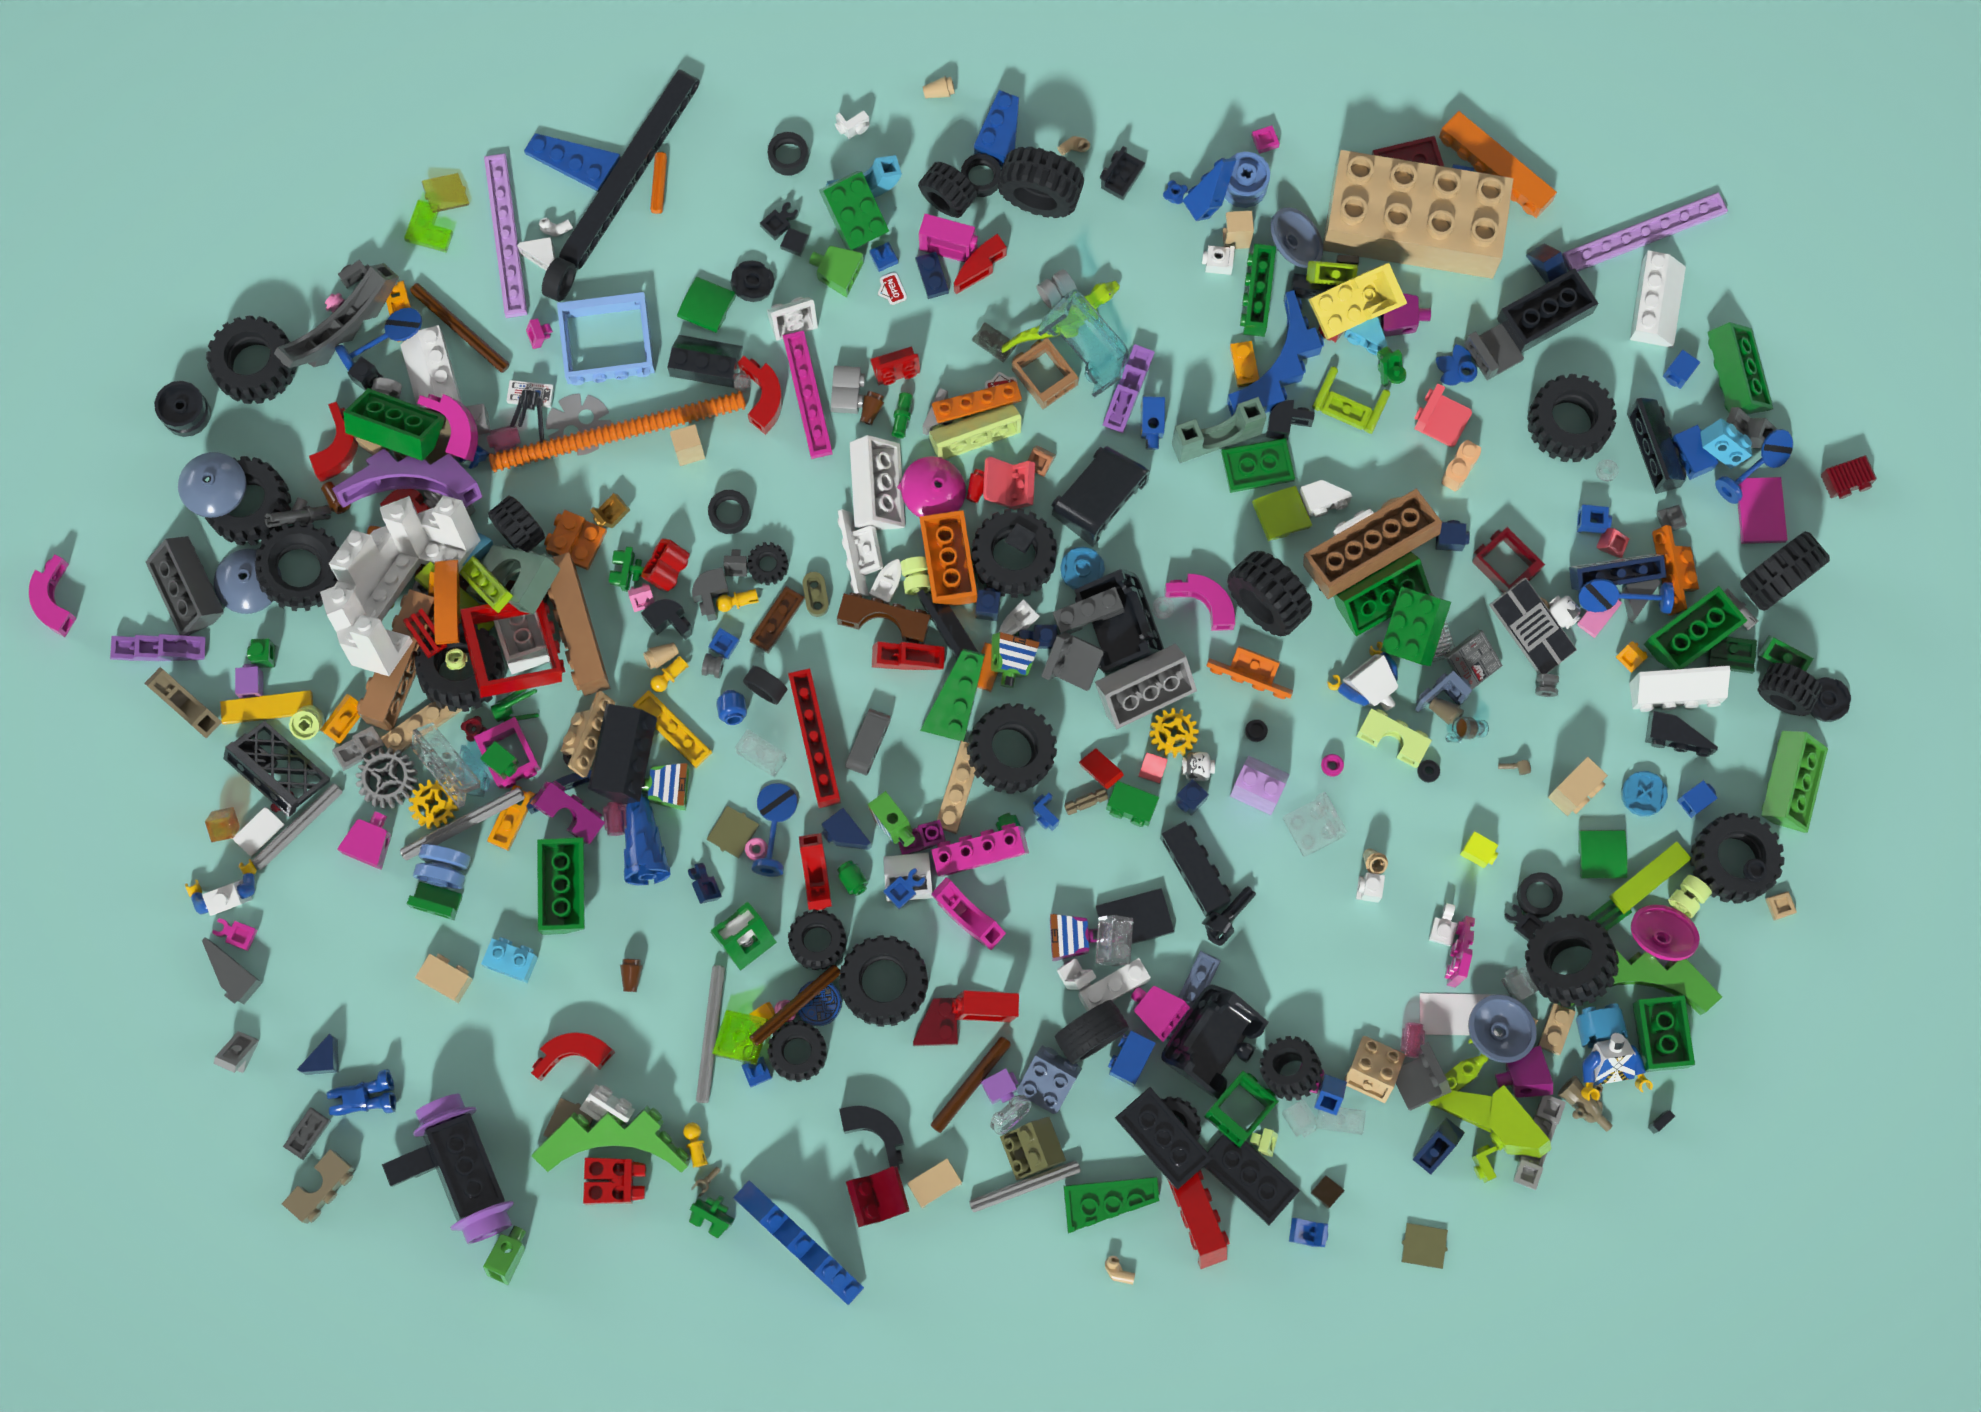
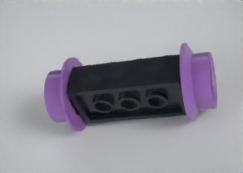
(463, 1168)

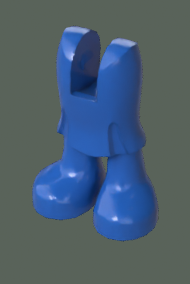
(357, 1097)

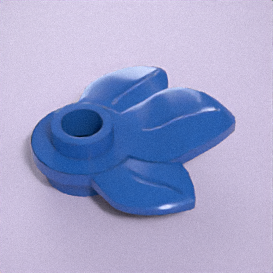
(1454, 365)

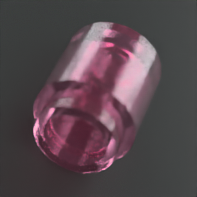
(503, 438)
(614, 819)
(1411, 1039)

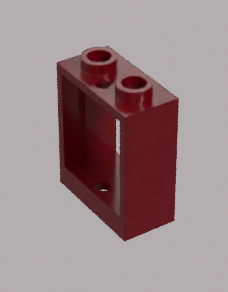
(1534, 563)

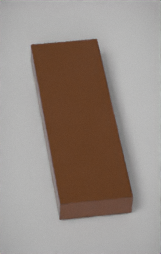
(777, 619)

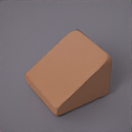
(1042, 460)

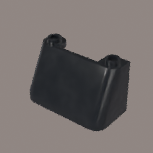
(1099, 493)
(1130, 634)
(1210, 1038)

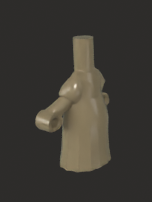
(1588, 1110)

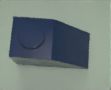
(844, 831)
(1438, 1146)

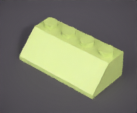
(975, 431)

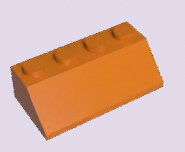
(948, 558)

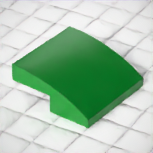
(706, 304)
(1602, 853)

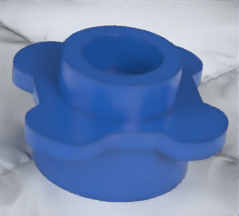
(1175, 198)

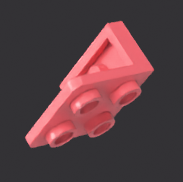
(1442, 417)
(1008, 483)

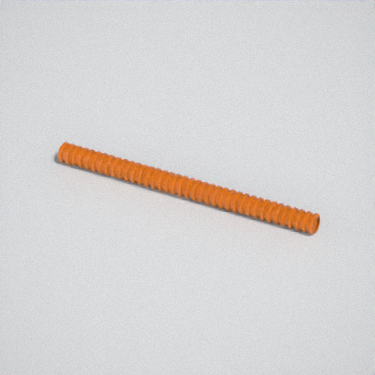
(616, 431)

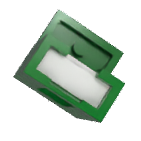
(743, 936)

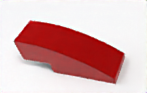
(980, 263)
(907, 656)

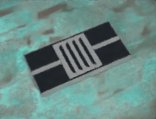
(1532, 627)

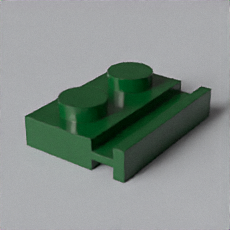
(1734, 652)

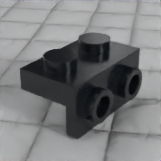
(1121, 173)

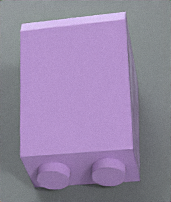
(1259, 785)

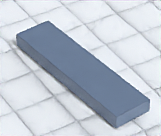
(1197, 980)

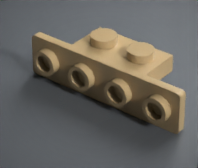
(584, 735)

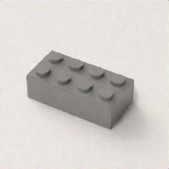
(1146, 686)

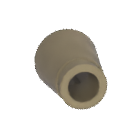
(1446, 710)

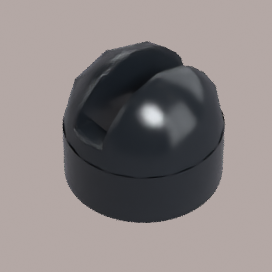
(1245, 1051)

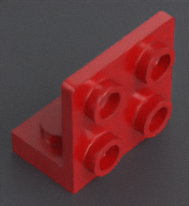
(895, 366)

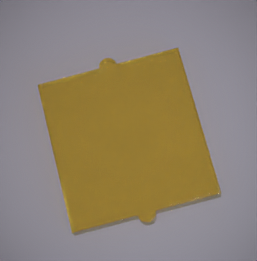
(445, 193)

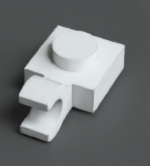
(1443, 929)

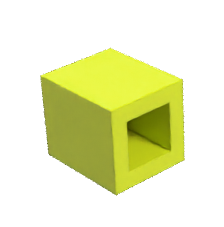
(1480, 850)

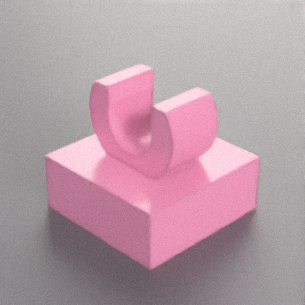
(640, 597)

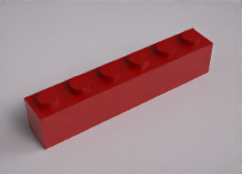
(814, 738)

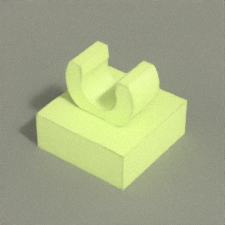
(1265, 1141)

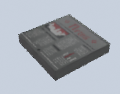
(1474, 659)

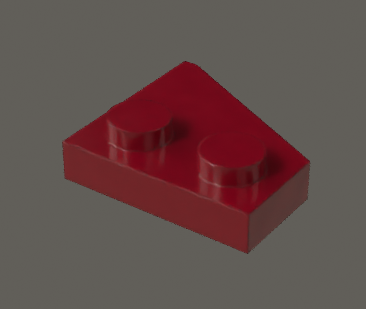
(938, 1025)

